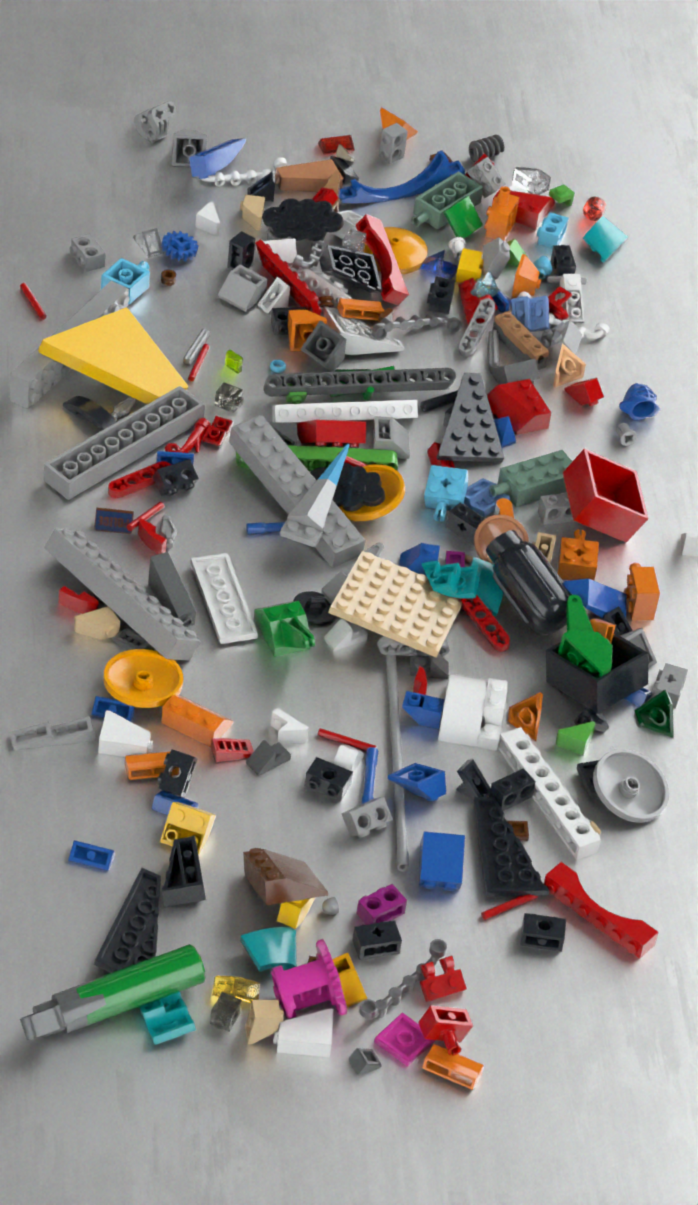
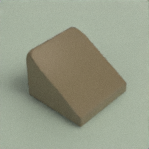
(344, 154)

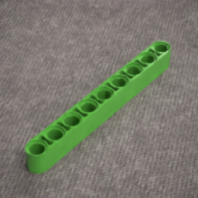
(316, 457)

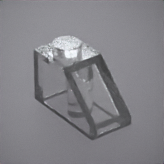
(531, 180)

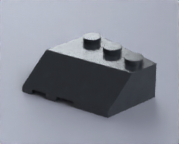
(351, 267)

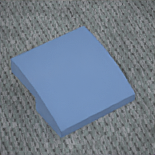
(532, 312)
(480, 499)

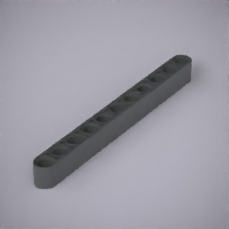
(367, 377)

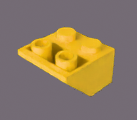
(187, 822)

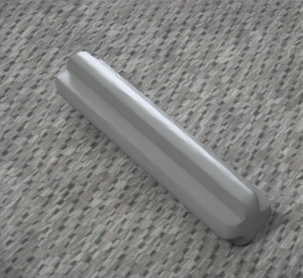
(196, 346)
(493, 348)

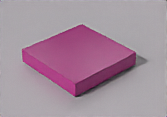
(403, 1039)

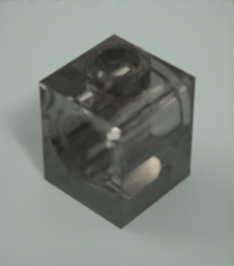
(229, 397)
(225, 1012)

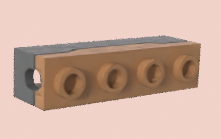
(520, 340)

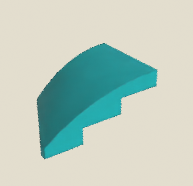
(604, 238)
(452, 579)
(488, 589)
(271, 947)
(167, 1018)

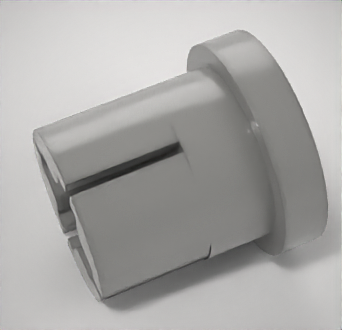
(626, 434)

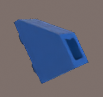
(424, 709)

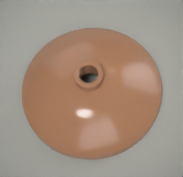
(493, 527)

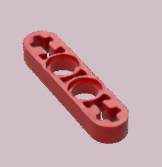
(120, 487)
(487, 620)

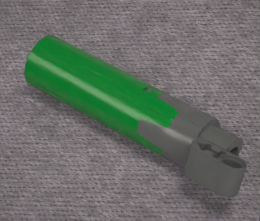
(116, 993)

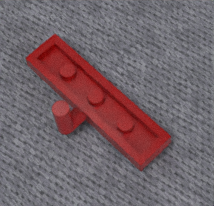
(470, 301)

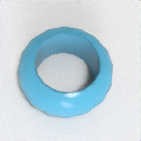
(278, 369)

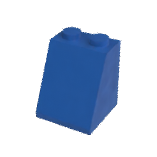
(441, 860)

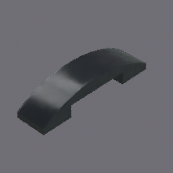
(91, 411)

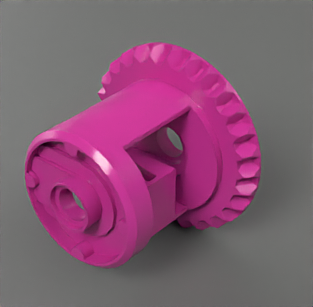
(309, 984)

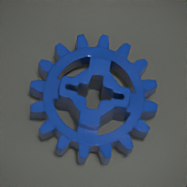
(179, 246)

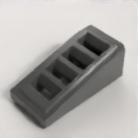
(134, 641)

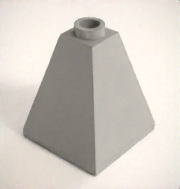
(186, 144)

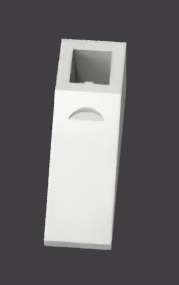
(574, 304)

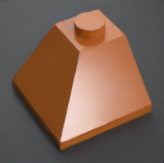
(389, 119)
(526, 278)
(300, 326)

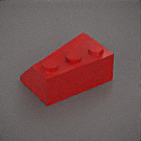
(531, 208)
(522, 405)
(332, 432)

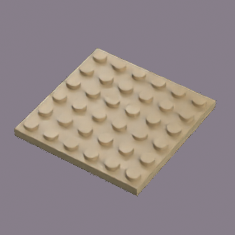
(396, 604)

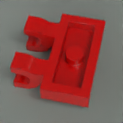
(442, 985)

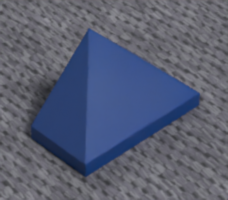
(502, 301)
(505, 431)

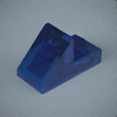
(438, 266)

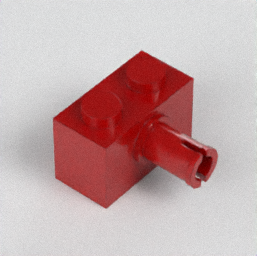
(446, 1025)

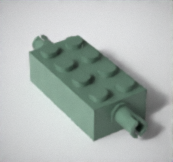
(432, 203)
(533, 478)

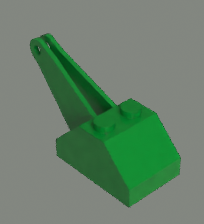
(284, 628)
(583, 645)

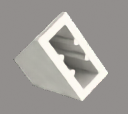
(123, 737)
(306, 1034)

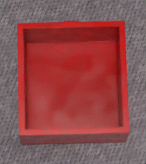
(605, 495)

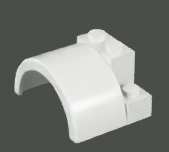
(469, 706)

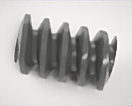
(490, 146)

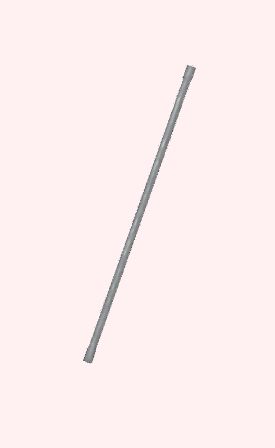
(402, 854)

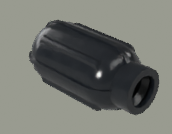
(529, 583)

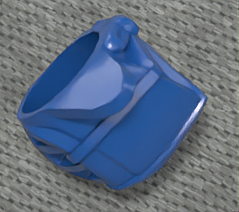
(639, 402)

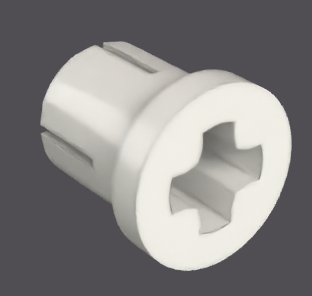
(456, 246)

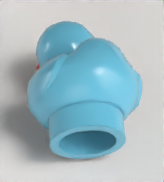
(544, 266)

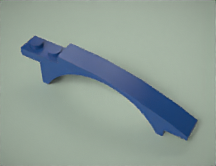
(433, 174)

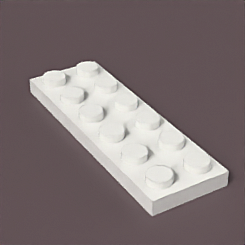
(223, 598)

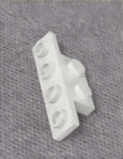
(323, 285)

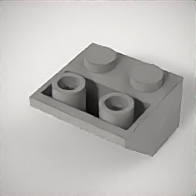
(243, 288)
(563, 333)
(390, 435)

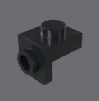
(588, 715)

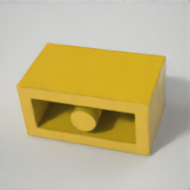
(469, 265)

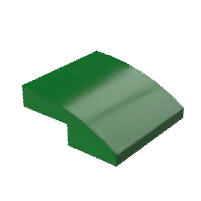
(463, 218)

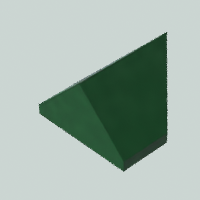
(657, 714)

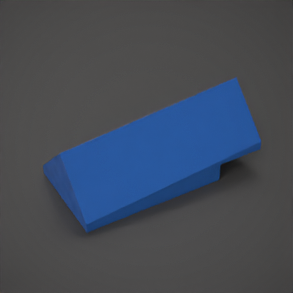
(597, 596)

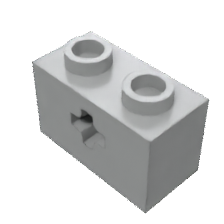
(672, 679)

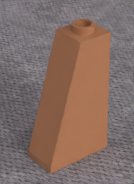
(305, 176)

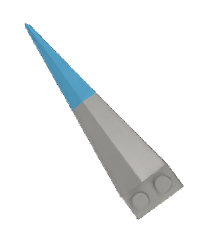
(309, 516)

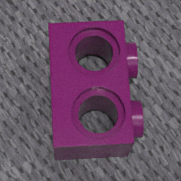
(381, 905)

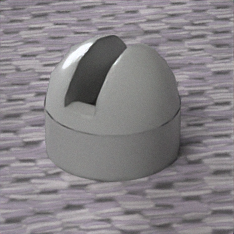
(330, 906)

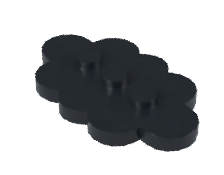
(302, 219)
(355, 487)

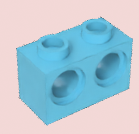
(552, 230)

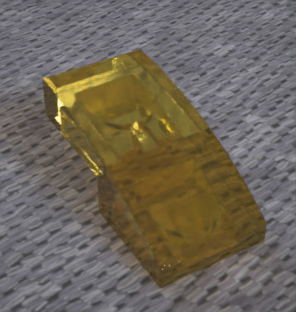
(238, 987)

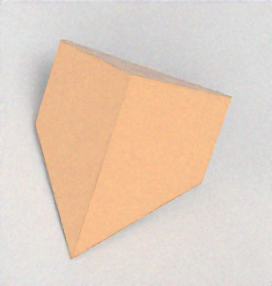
(568, 367)

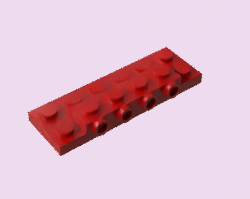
(277, 268)

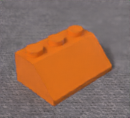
(194, 719)

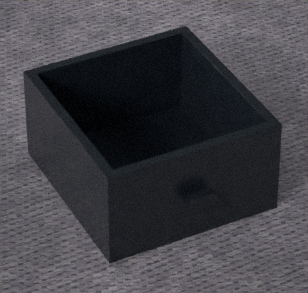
(626, 676)

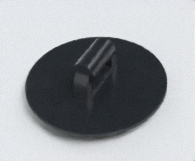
(315, 606)

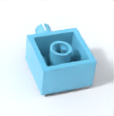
(129, 275)
(445, 489)

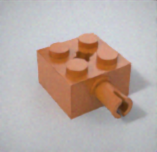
(501, 214)
(577, 557)
(642, 592)

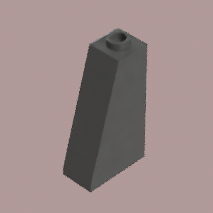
(169, 588)

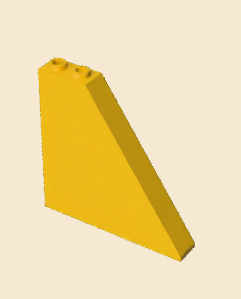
(116, 354)

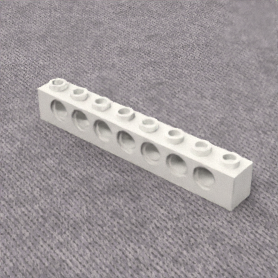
(344, 411)
(550, 794)

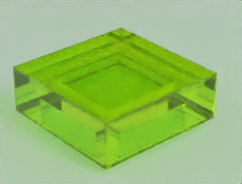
(234, 361)

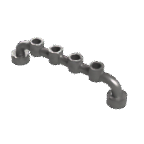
(314, 256)
(380, 329)
(370, 1009)

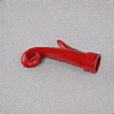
(193, 440)

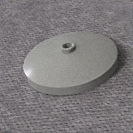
(631, 785)

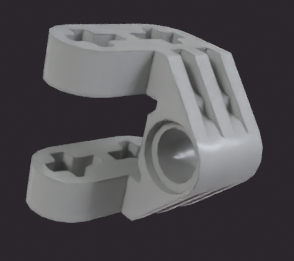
(155, 126)

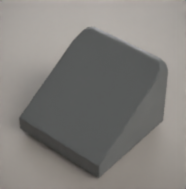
(364, 1061)

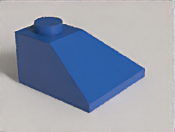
(417, 555)
(421, 781)

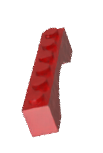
(376, 239)
(630, 933)

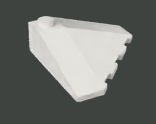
(359, 335)

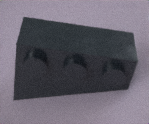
(184, 874)

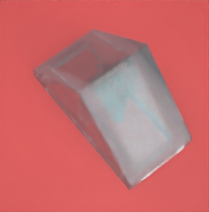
(485, 285)

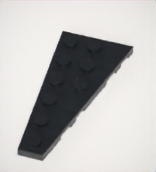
(503, 857)
(135, 927)

